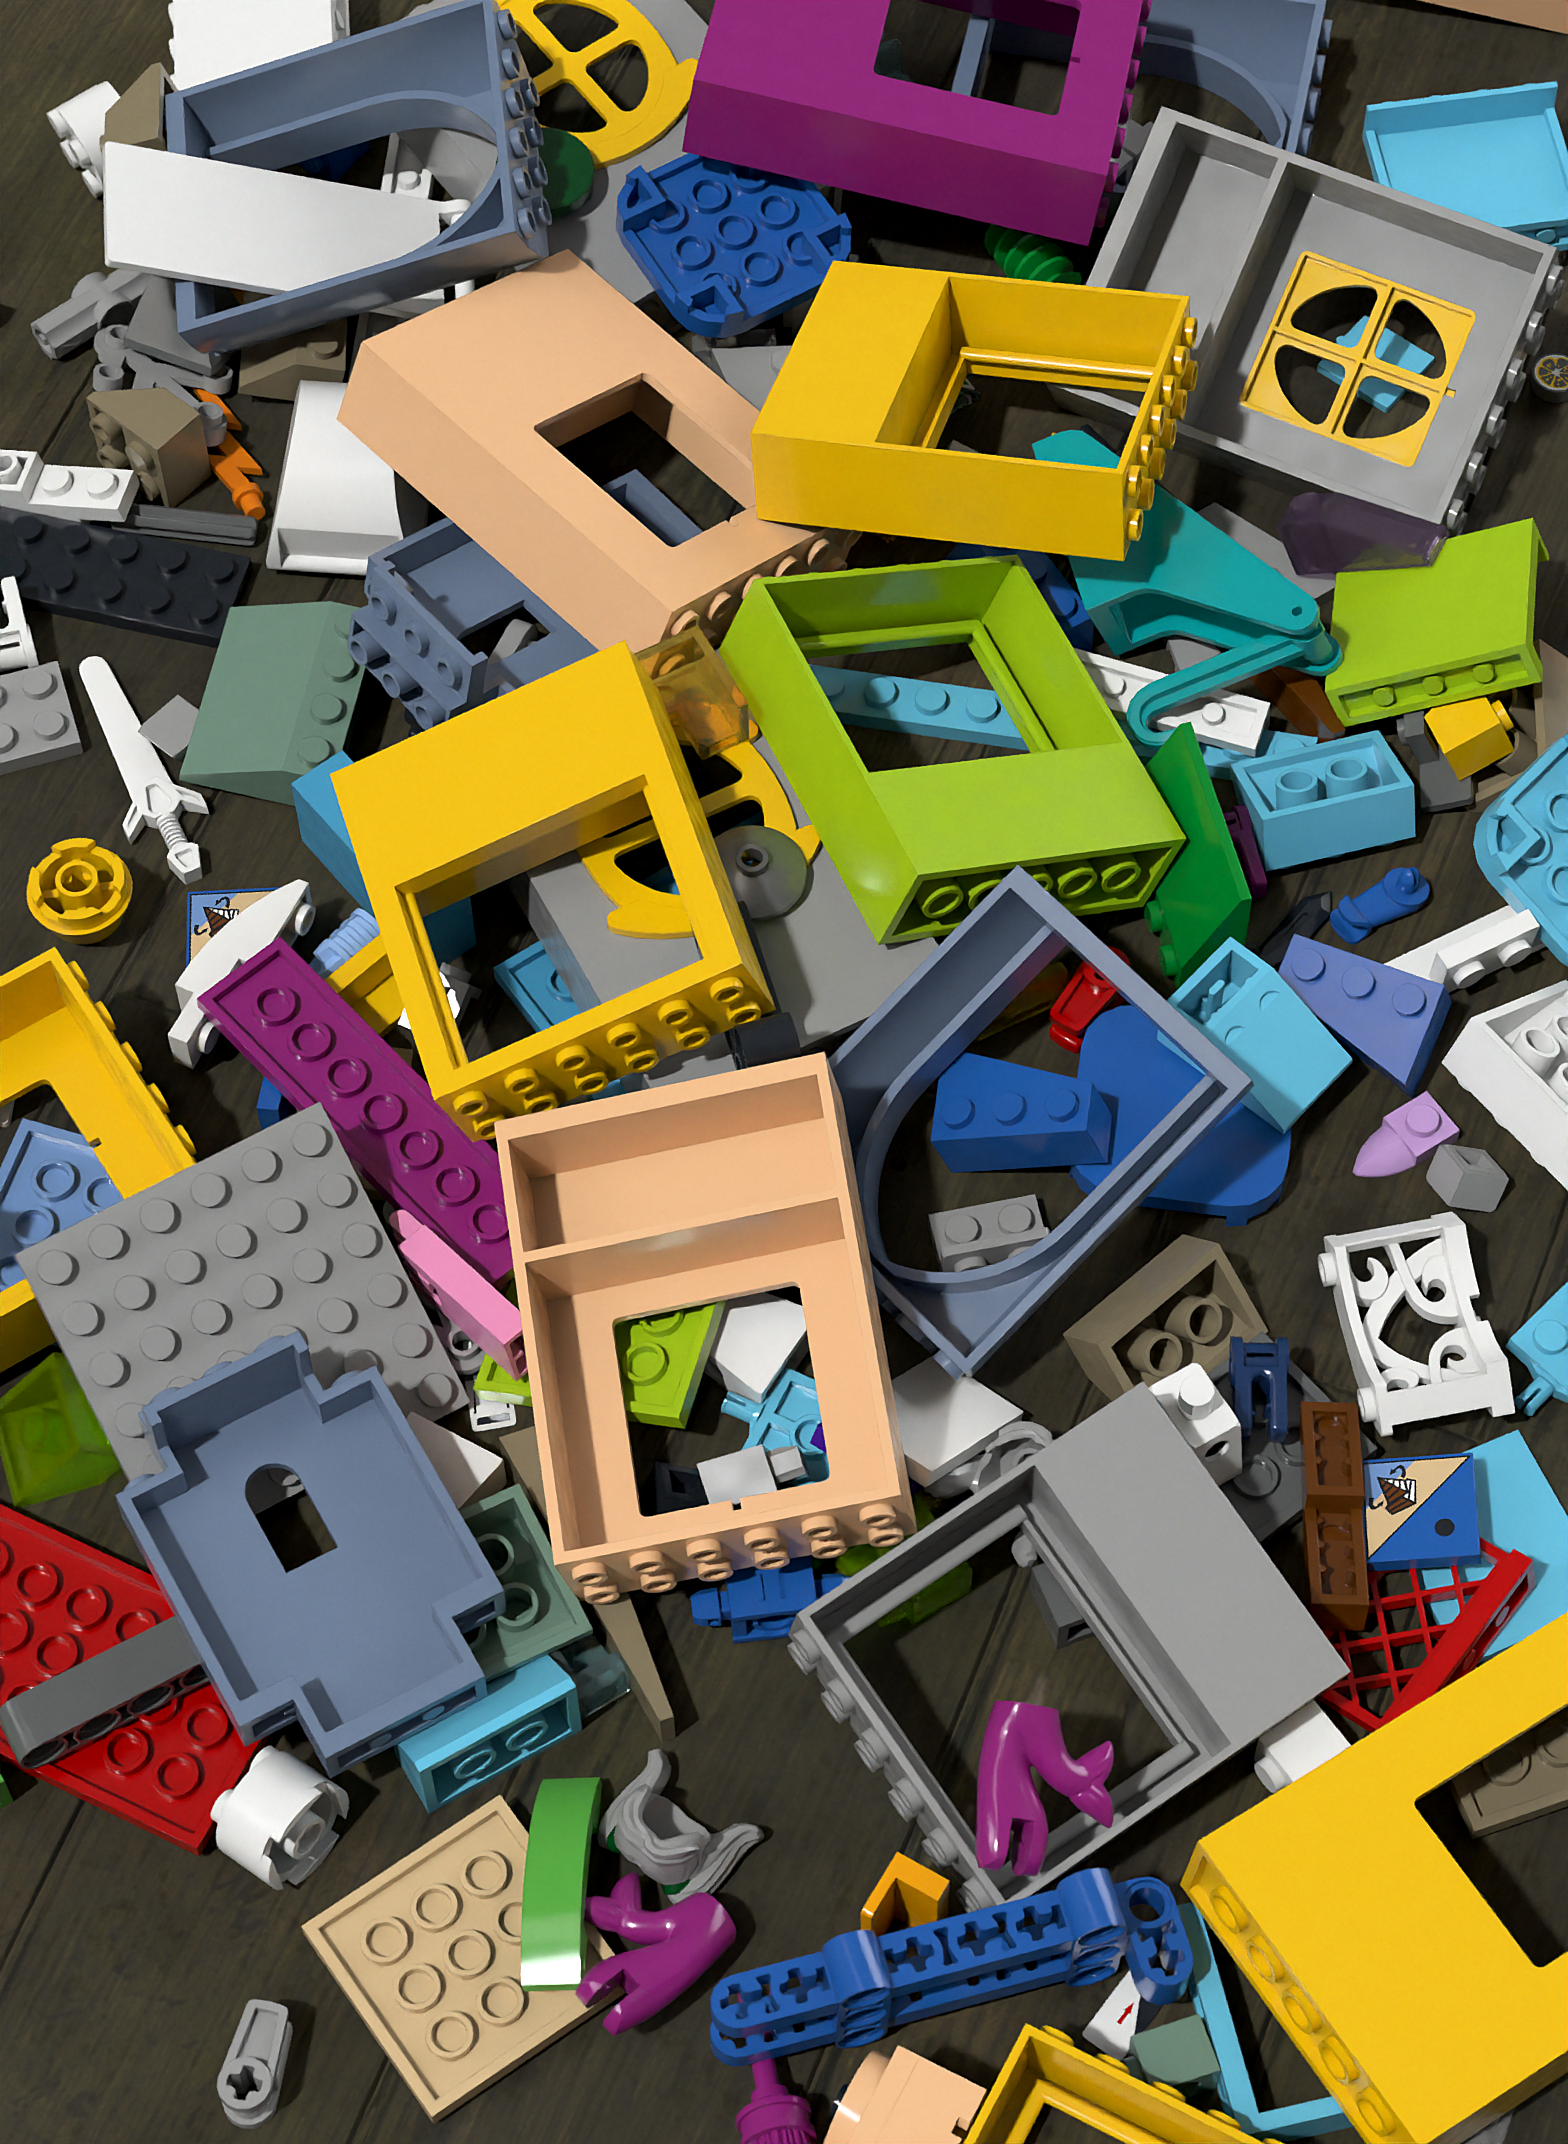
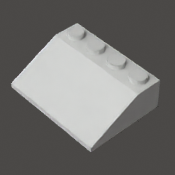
(1519, 1071)

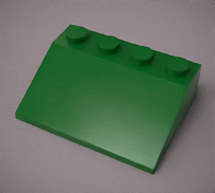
(1204, 888)

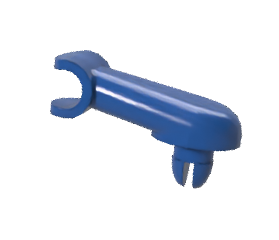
(1391, 898)

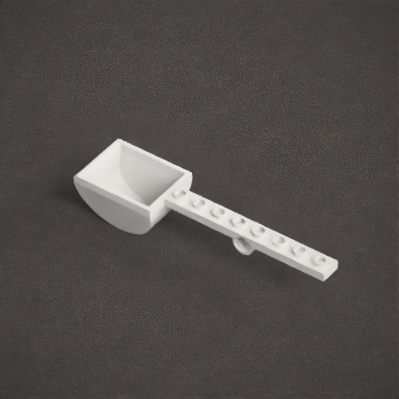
(334, 491)

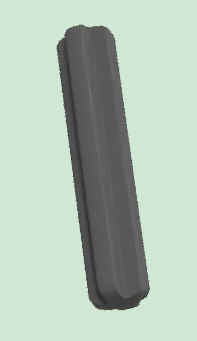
(190, 524)

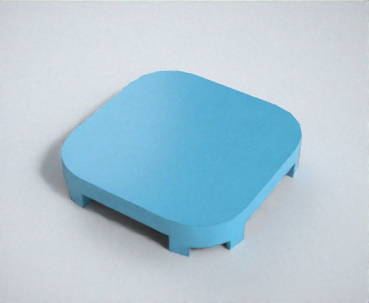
(1525, 845)

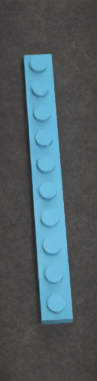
(980, 716)

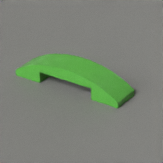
(557, 1883)

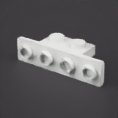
(1474, 949)

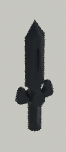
(1302, 921)

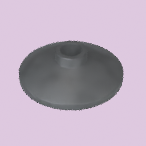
(772, 884)

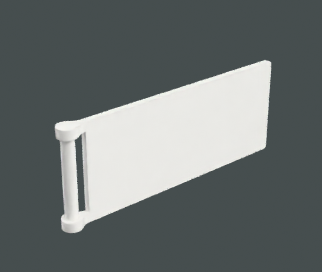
(258, 225)

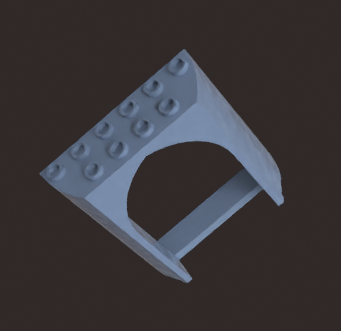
(1243, 50)
(421, 72)
(923, 1032)

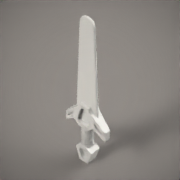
(153, 794)

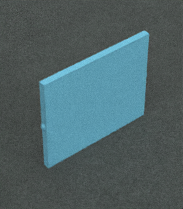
(1518, 1514)

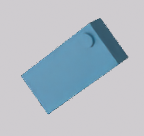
(326, 835)

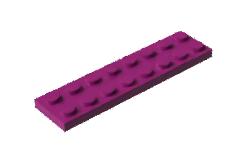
(377, 1104)

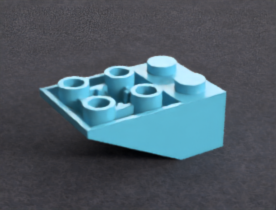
(1262, 1030)

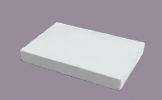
(945, 1419)

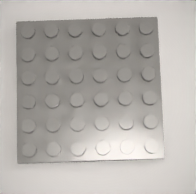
(217, 1264)

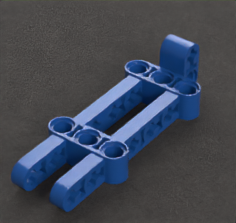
(1079, 1923)

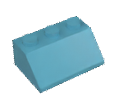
(1325, 800)
(516, 1721)

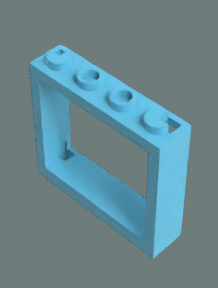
(1233, 2084)

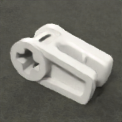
(16, 640)

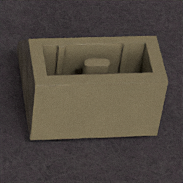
(154, 437)

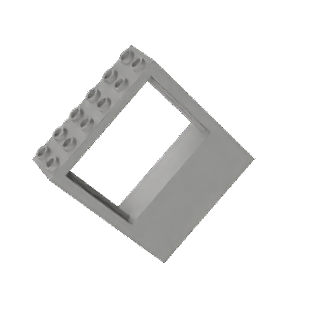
(1161, 1582)

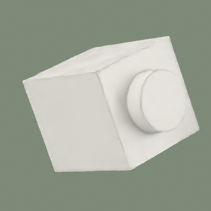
(1297, 1747)

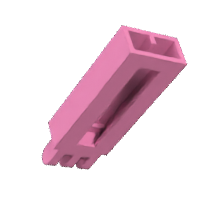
(461, 1293)

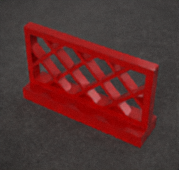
(1460, 1642)

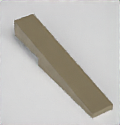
(615, 1619)

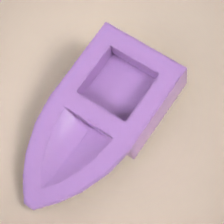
(1406, 1138)

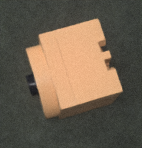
(904, 2103)

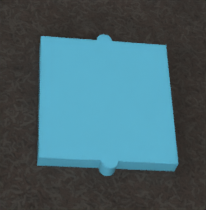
(1390, 349)

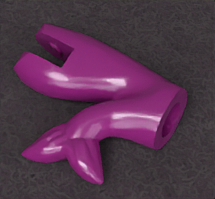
(1007, 1799)
(679, 1950)

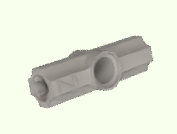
(94, 305)

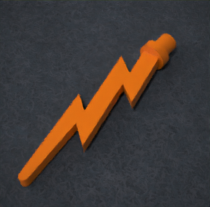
(234, 462)

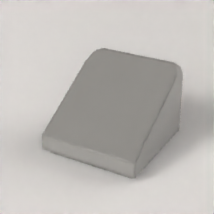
(172, 727)

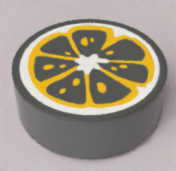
(1550, 378)

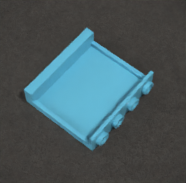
(1478, 155)

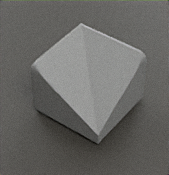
(1467, 1178)

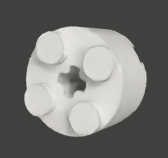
(82, 124)
(279, 1818)

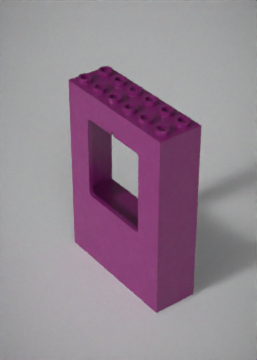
(799, 98)

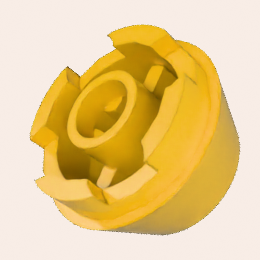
(79, 891)

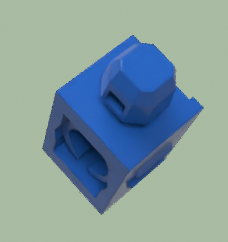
(762, 1601)

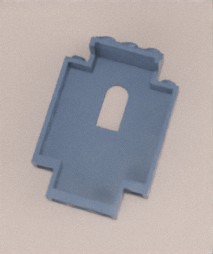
(446, 586)
(354, 1640)

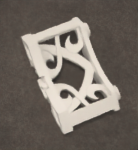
(1446, 1263)

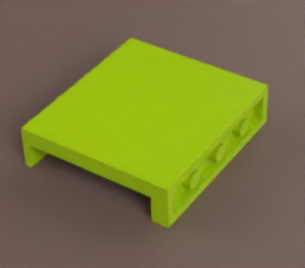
(1438, 629)

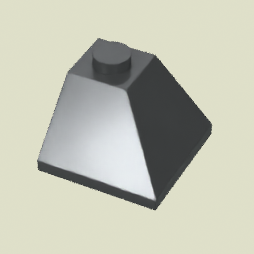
(156, 329)

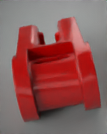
(1081, 1004)

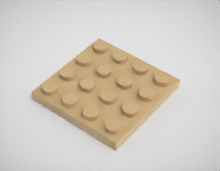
(438, 1961)

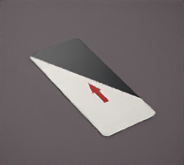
(1122, 2016)

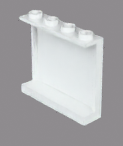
(236, 35)

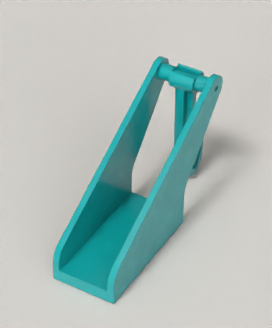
(1196, 585)

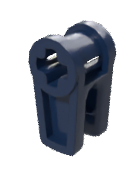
(1263, 1368)

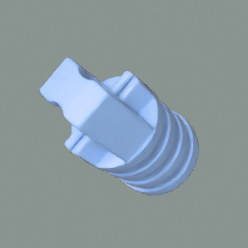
(344, 942)

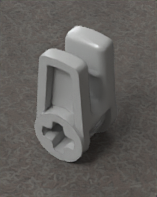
(256, 2059)

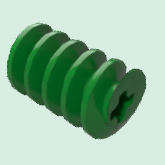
(1029, 256)

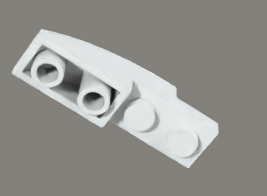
(65, 491)
(279, 914)

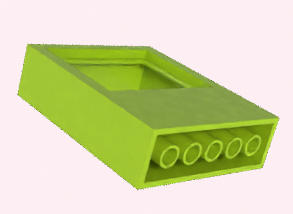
(940, 837)

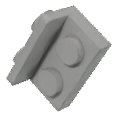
(985, 1233)

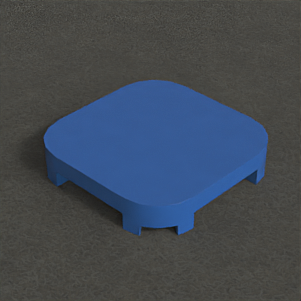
(728, 241)
(1228, 1174)

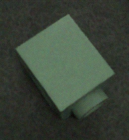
(1176, 2056)

